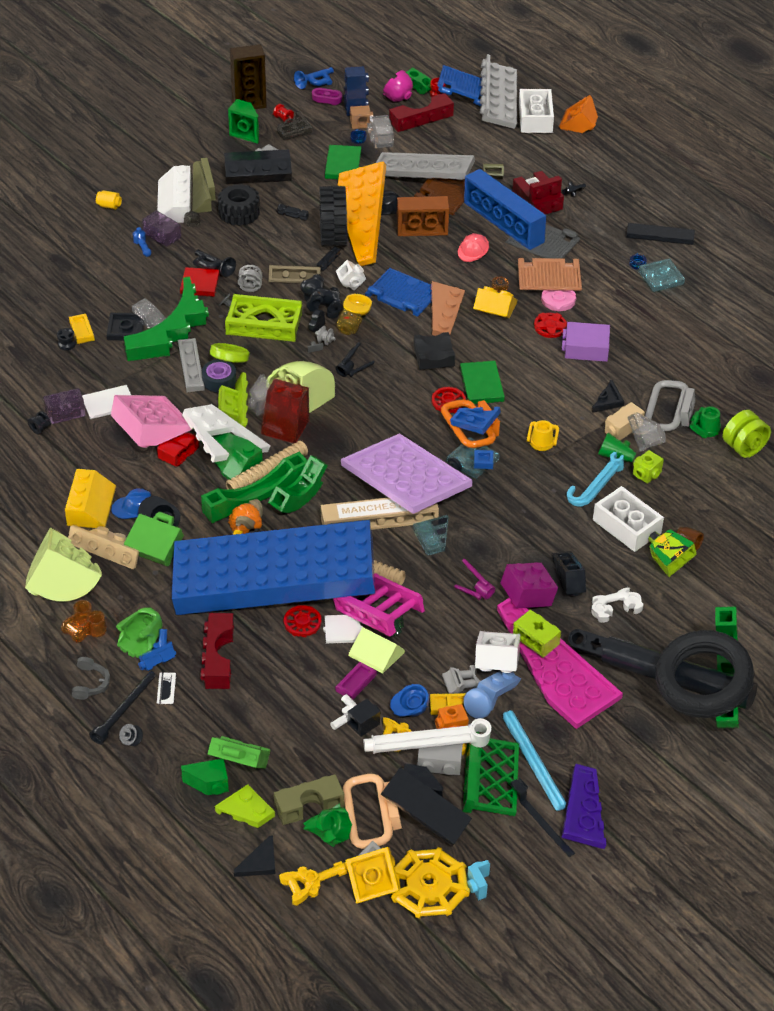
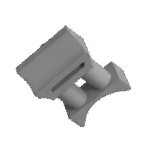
(454, 679)

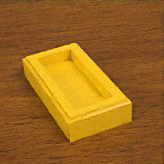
(81, 328)

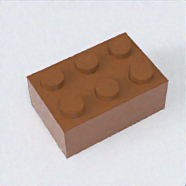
(422, 216)

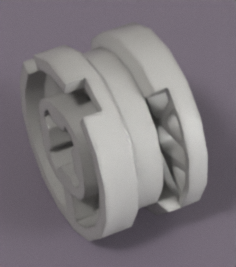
(250, 279)

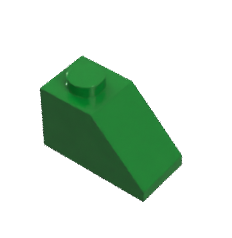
(206, 776)

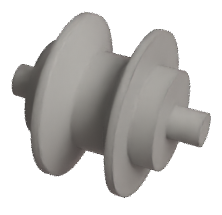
(324, 335)

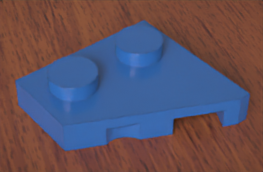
(475, 419)

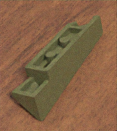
(202, 186)

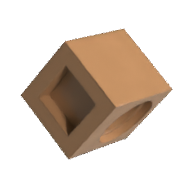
(359, 116)

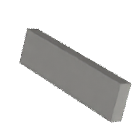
(191, 365)

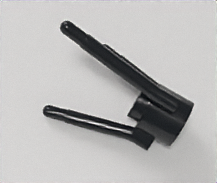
(346, 366)

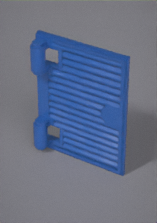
(460, 83)
(401, 291)

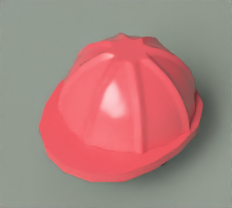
(473, 247)

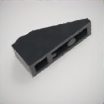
(570, 573)

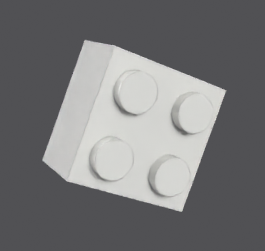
(497, 651)

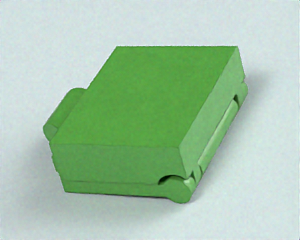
(154, 538)
(239, 752)

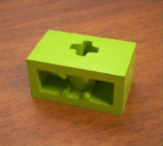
(537, 633)

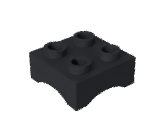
(434, 351)

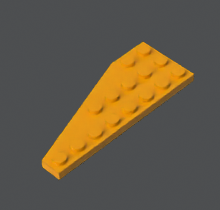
(364, 207)

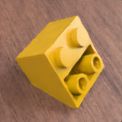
(495, 303)

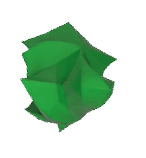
(330, 825)

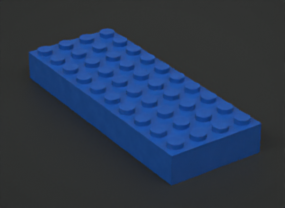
(273, 567)

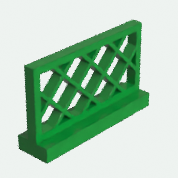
(472, 777)

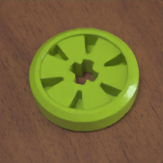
(229, 352)

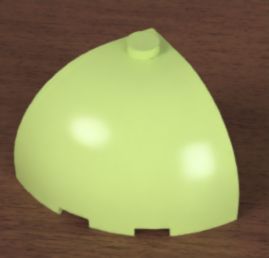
(311, 375)
(61, 570)

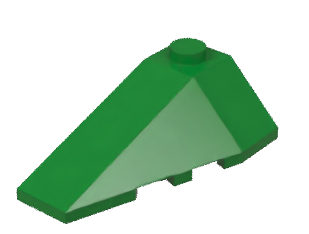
(242, 454)

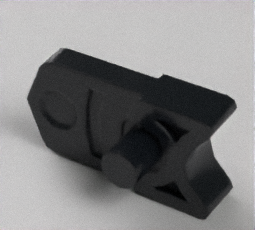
(571, 189)

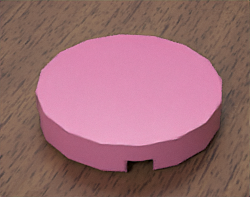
(558, 299)

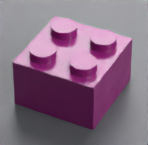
(529, 585)

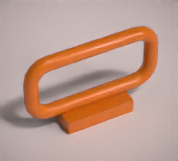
(492, 431)

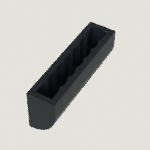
(426, 806)

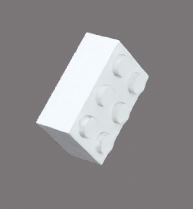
(536, 111)
(627, 518)

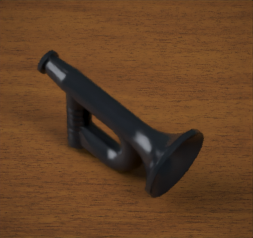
(226, 266)

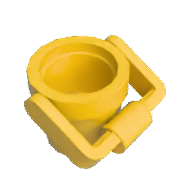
(542, 435)

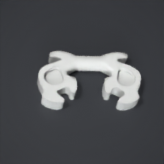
(603, 612)

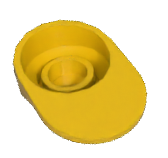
(357, 304)

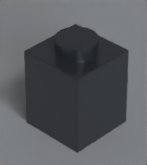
(363, 717)

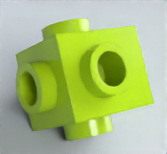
(648, 466)

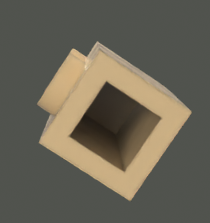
(618, 422)

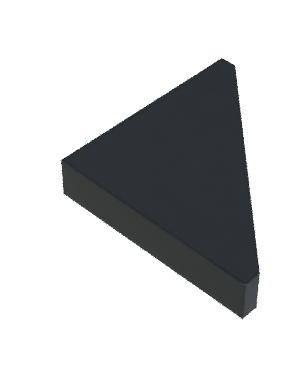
(608, 399)
(259, 862)

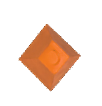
(580, 116)

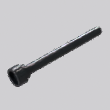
(100, 733)

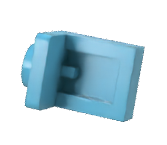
(476, 880)

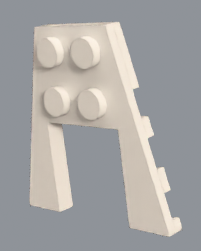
(211, 421)

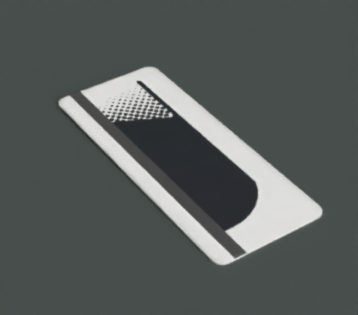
(166, 688)

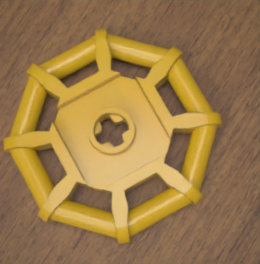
(434, 892)

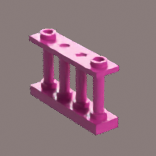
(374, 616)

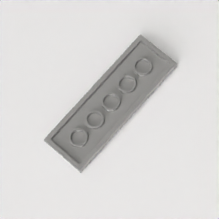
(427, 165)

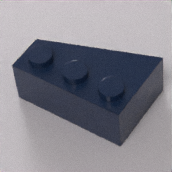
(355, 87)

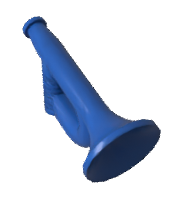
(301, 79)

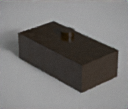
(248, 75)

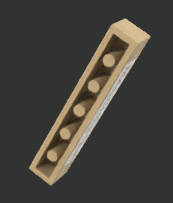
(380, 512)

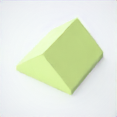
(375, 650)

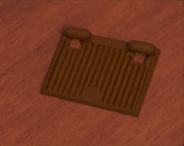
(445, 187)

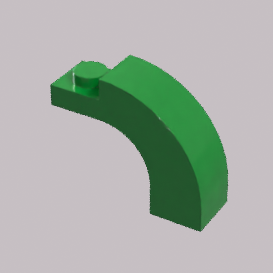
(302, 490)

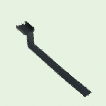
(522, 788)

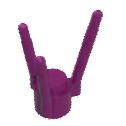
(483, 587)

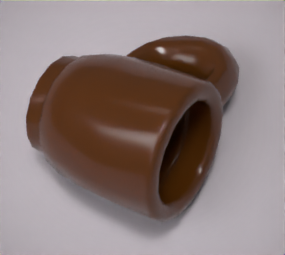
(692, 535)

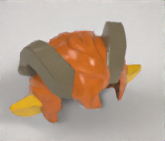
(246, 517)

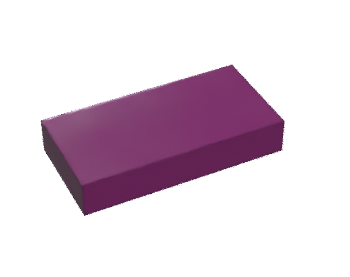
(356, 680)

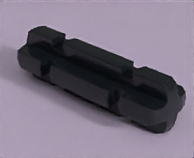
(293, 212)
(329, 258)

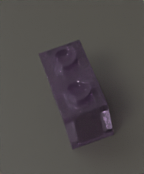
(161, 228)
(64, 406)

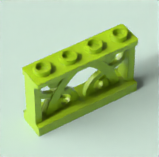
(274, 329)

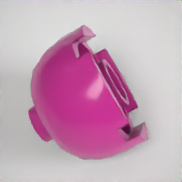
(399, 88)

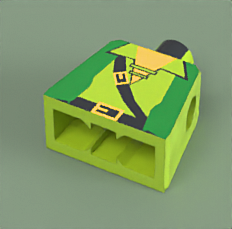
(671, 550)

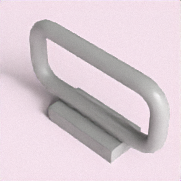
(684, 408)

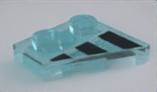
(432, 534)

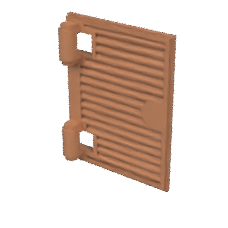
(549, 274)

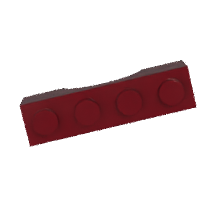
(407, 118)
(217, 668)

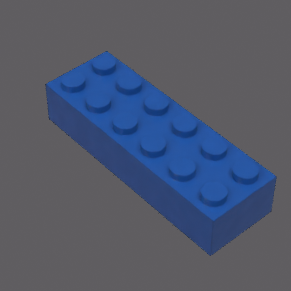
(505, 209)

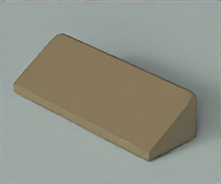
(291, 274)

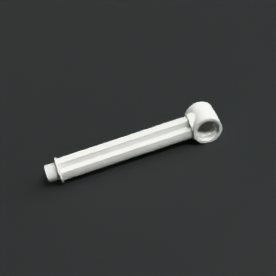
(431, 738)

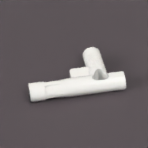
(343, 719)

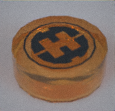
(500, 283)

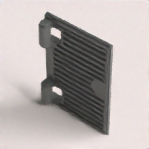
(554, 246)

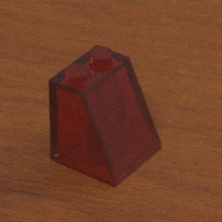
(285, 411)

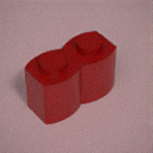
(178, 448)

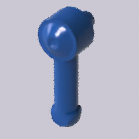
(139, 237)

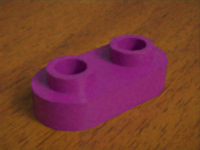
(328, 96)

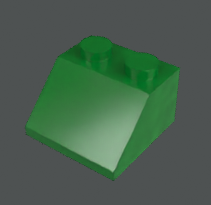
(243, 121)

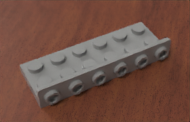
(498, 94)

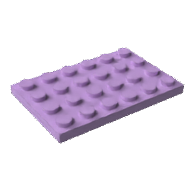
(406, 473)

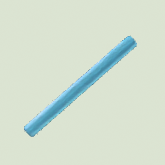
(534, 760)

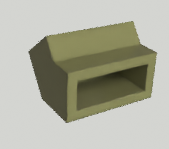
(494, 173)

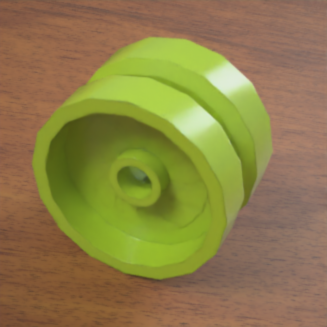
(746, 433)

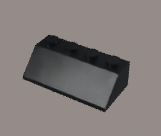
(258, 166)

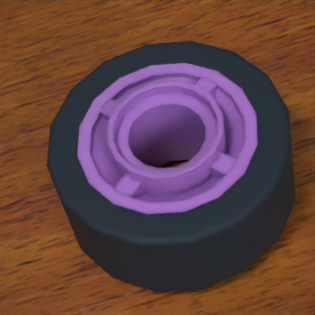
(218, 373)

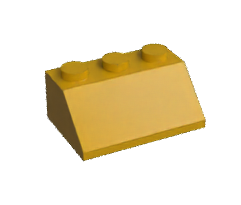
(89, 499)

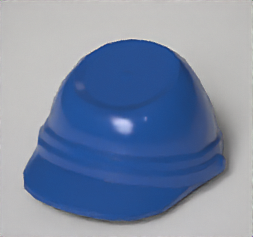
(410, 701)

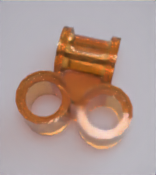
(84, 622)

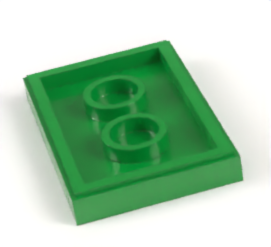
(341, 159)
(482, 382)

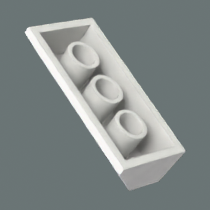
(175, 193)

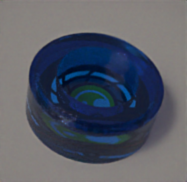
(358, 136)
(637, 260)

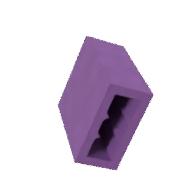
(586, 341)

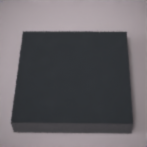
(123, 325)

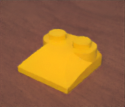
(373, 875)

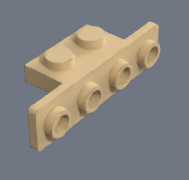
(104, 544)

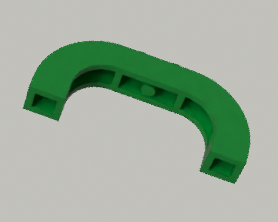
(727, 623)

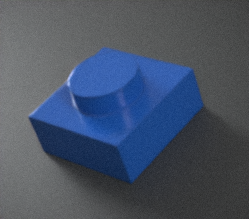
(483, 459)

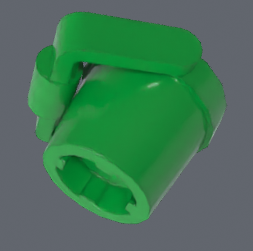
(708, 422)

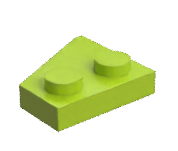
(246, 807)

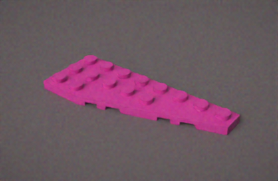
(564, 676)

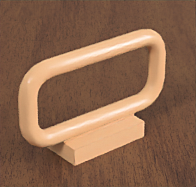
(389, 811)

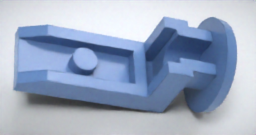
(481, 700)

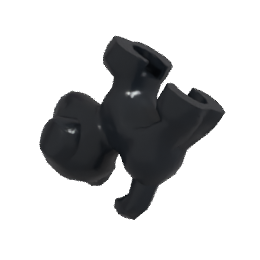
(317, 295)

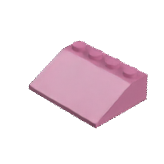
(148, 418)

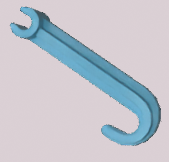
(615, 465)

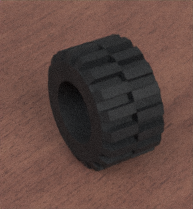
(239, 204)

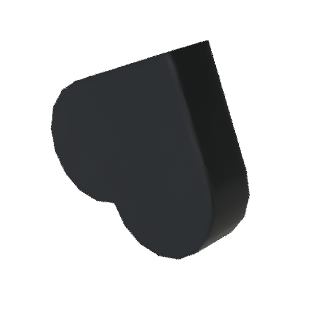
(317, 321)

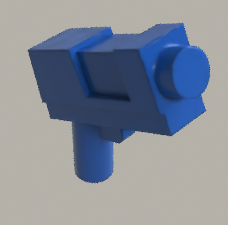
(162, 652)

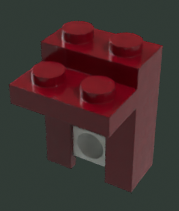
(540, 192)

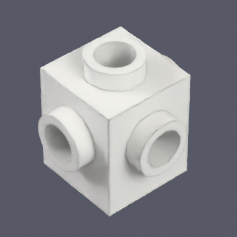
(351, 275)

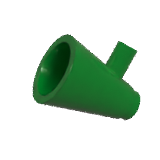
(612, 444)

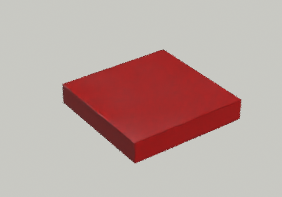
(204, 279)

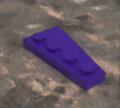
(583, 811)

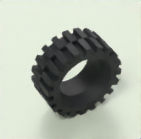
(333, 215)

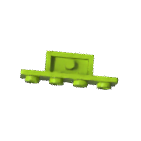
(234, 401)

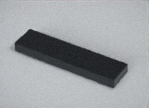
(660, 233)

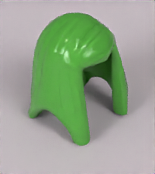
(139, 632)

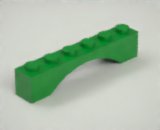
(221, 502)

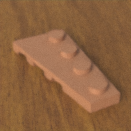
(445, 307)

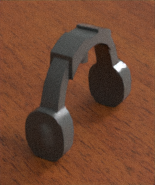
(83, 693)

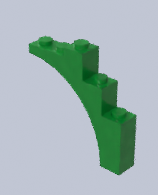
(158, 339)

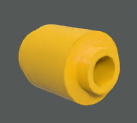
(108, 199)

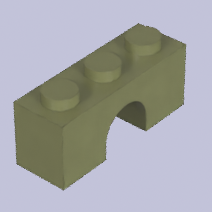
(322, 791)

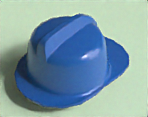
(128, 506)

